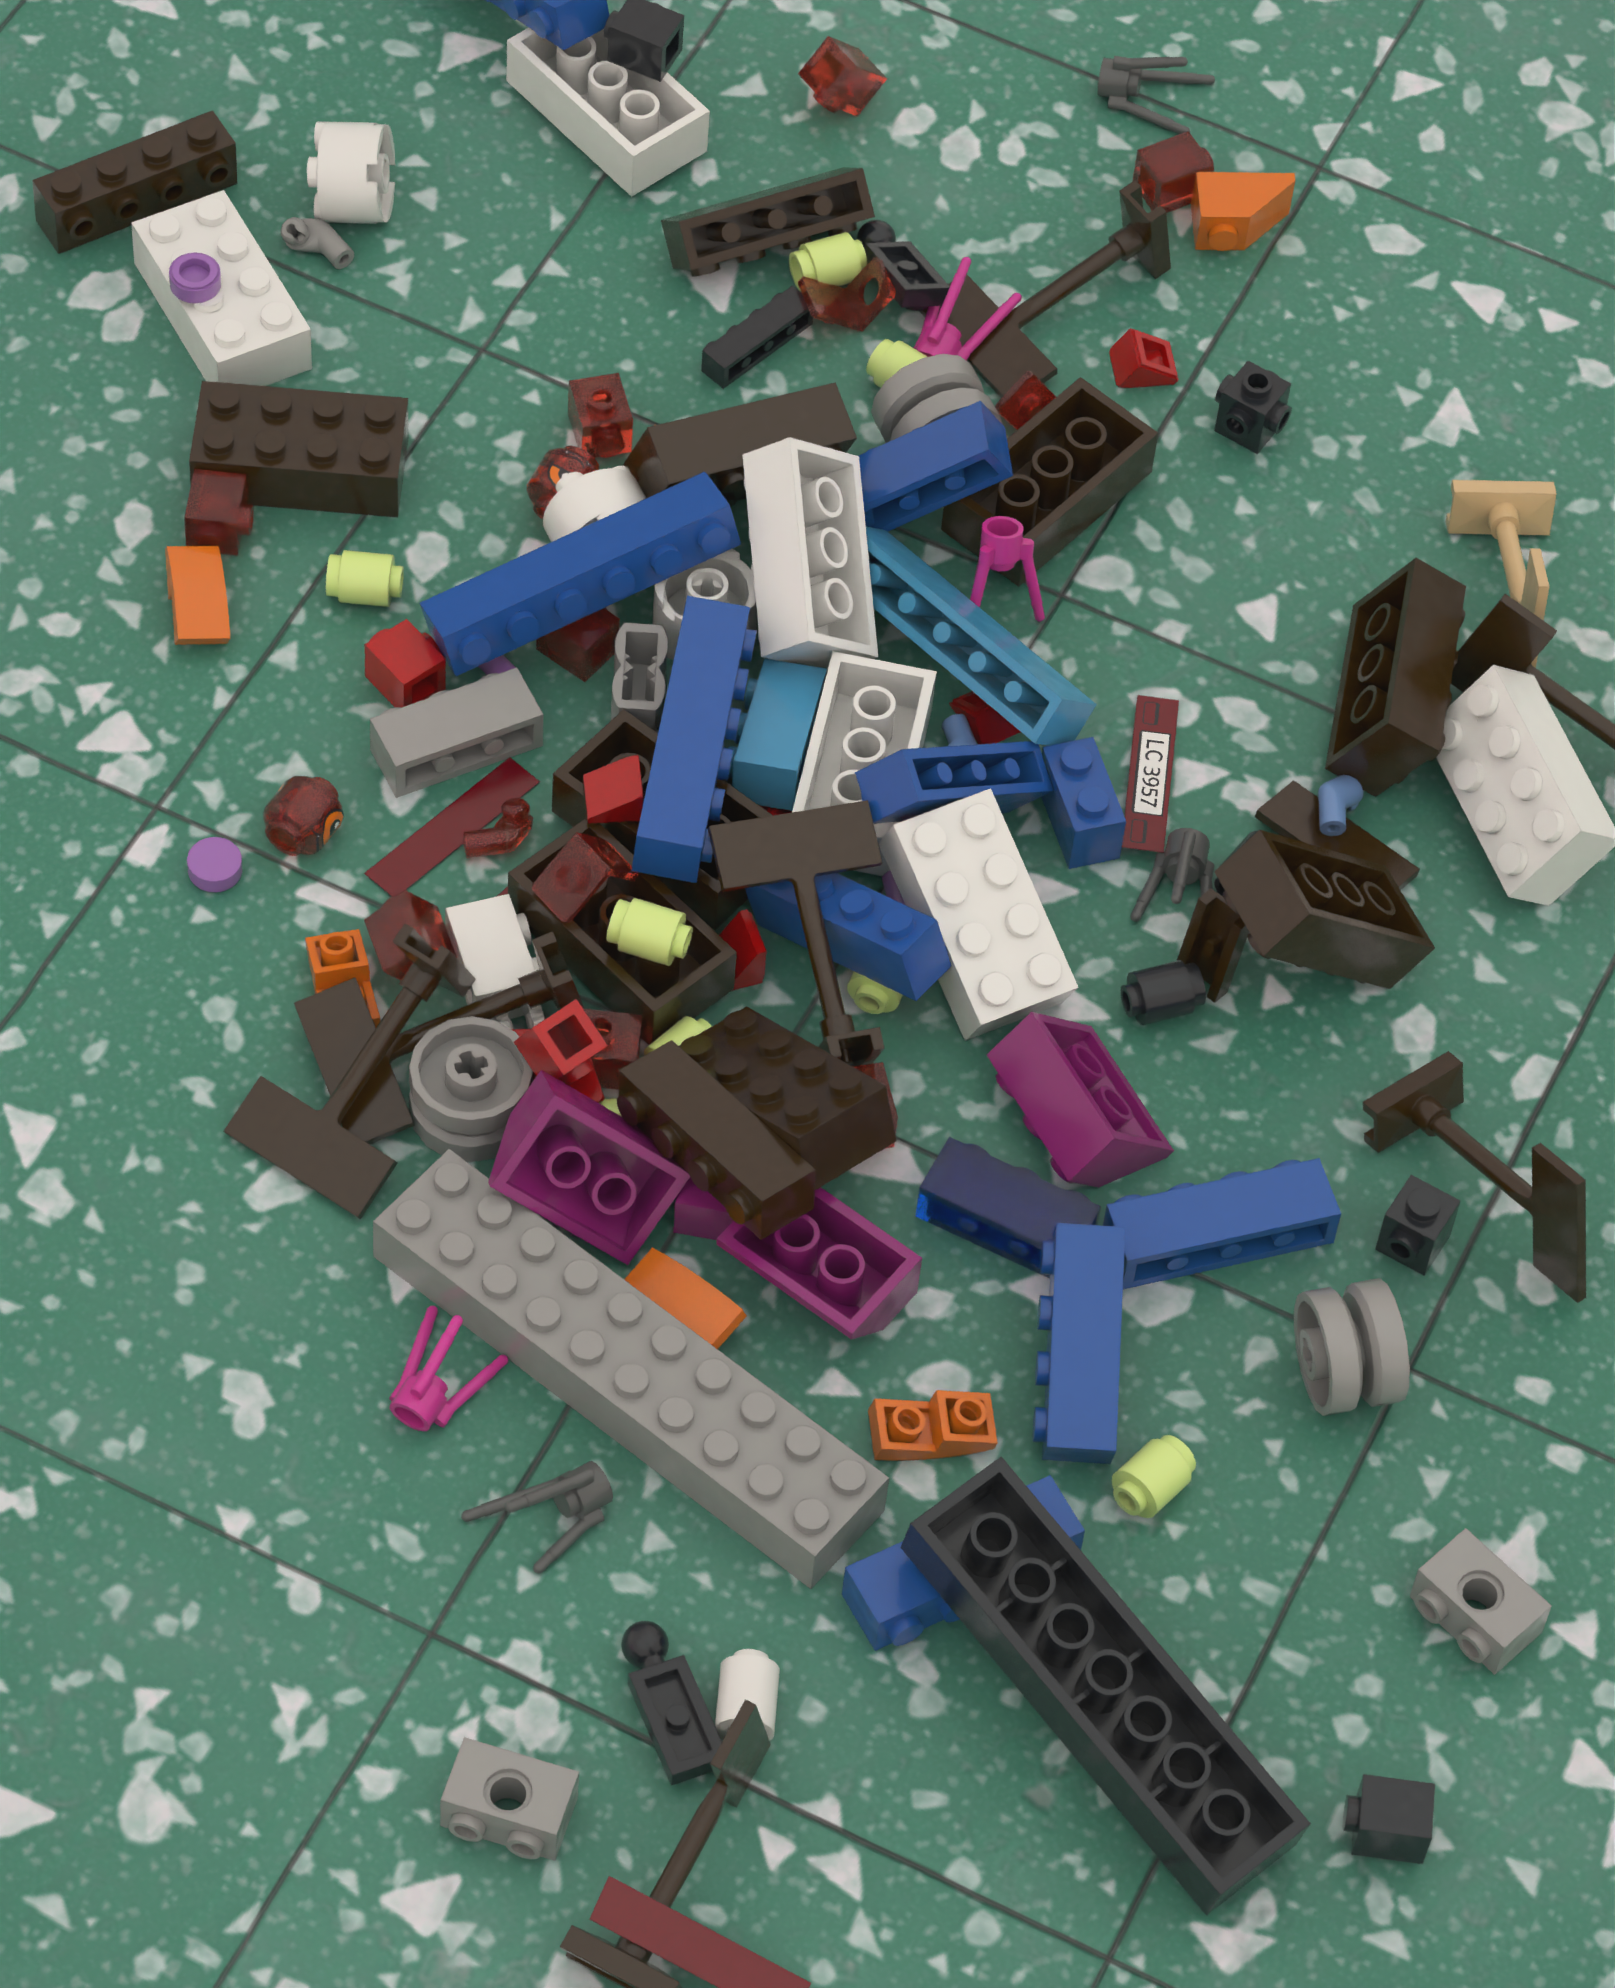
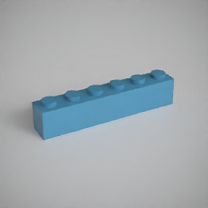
(973, 645)

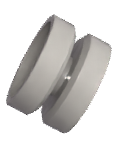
(926, 393)
(466, 1086)
(1351, 1346)

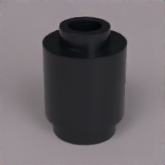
(1163, 992)

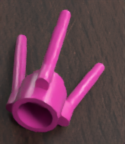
(943, 338)
(999, 550)
(421, 1397)

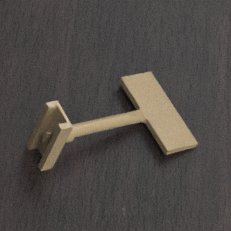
(1506, 512)

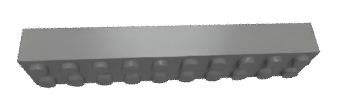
(631, 1368)

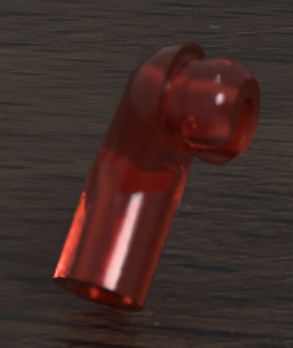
(506, 833)

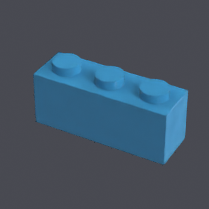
(776, 732)

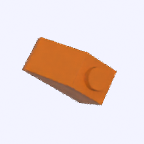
(1238, 207)

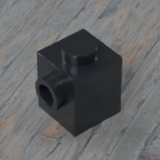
(644, 38)
(1417, 1225)
(1390, 1818)

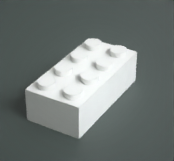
(614, 115)
(252, 324)
(809, 553)
(862, 717)
(1523, 786)
(972, 880)

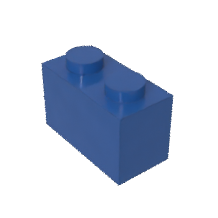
(1083, 804)

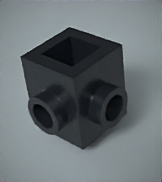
(1252, 406)

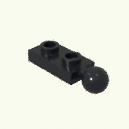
(911, 274)
(669, 1704)

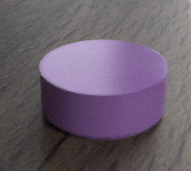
(195, 277)
(214, 864)

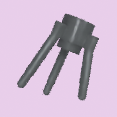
(1123, 77)
(1183, 863)
(574, 1493)

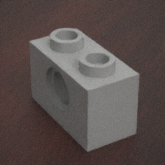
(1473, 1572)
(490, 1773)

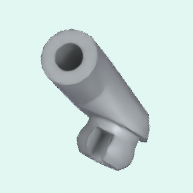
(317, 237)

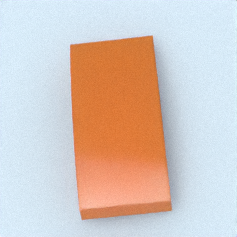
(197, 595)
(339, 958)
(686, 1297)
(933, 1429)

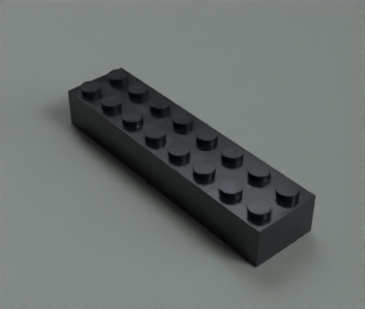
(1104, 1685)

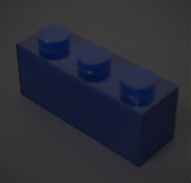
(997, 1203)

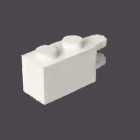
(494, 949)

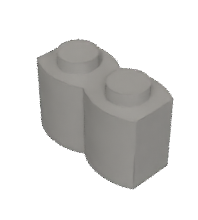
(640, 672)

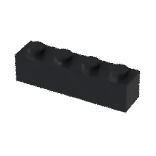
(756, 337)

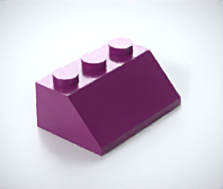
(1077, 1101)
(584, 1168)
(833, 1265)

